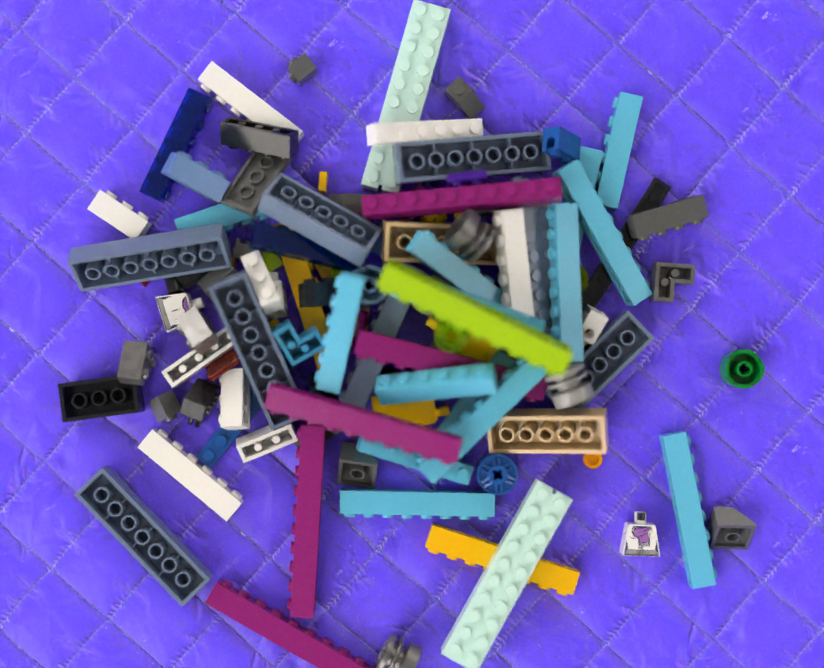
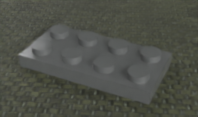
(252, 181)

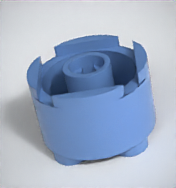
(372, 294)

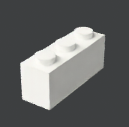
(119, 214)
(262, 282)
(235, 400)
(265, 441)

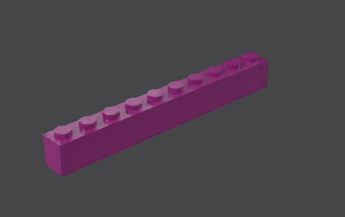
(462, 198)
(423, 357)
(364, 422)
(308, 520)
(280, 629)

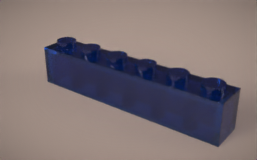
(180, 137)
(296, 246)

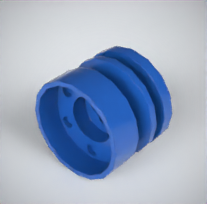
(496, 461)

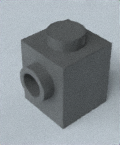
(301, 69)
(165, 406)

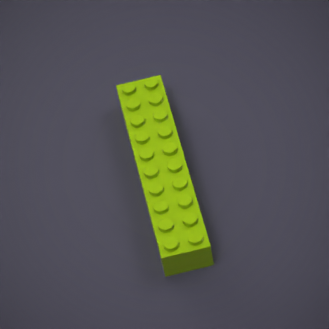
(475, 317)

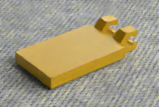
(474, 347)
(417, 412)

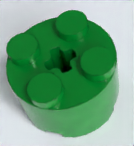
(747, 378)

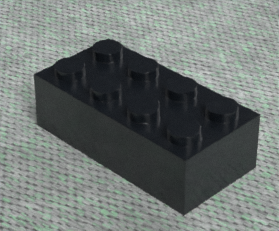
(99, 399)

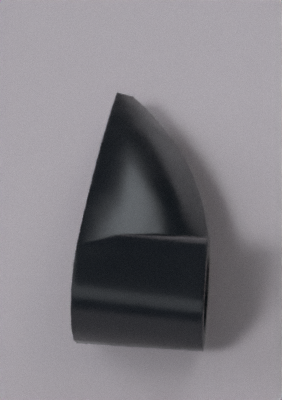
(179, 284)

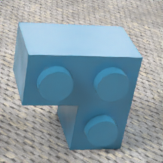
(297, 346)

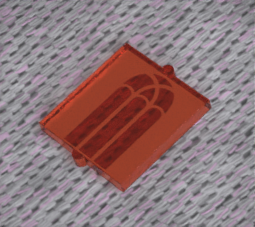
(222, 365)

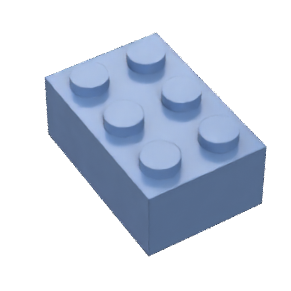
(195, 176)

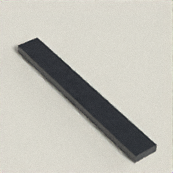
(600, 279)

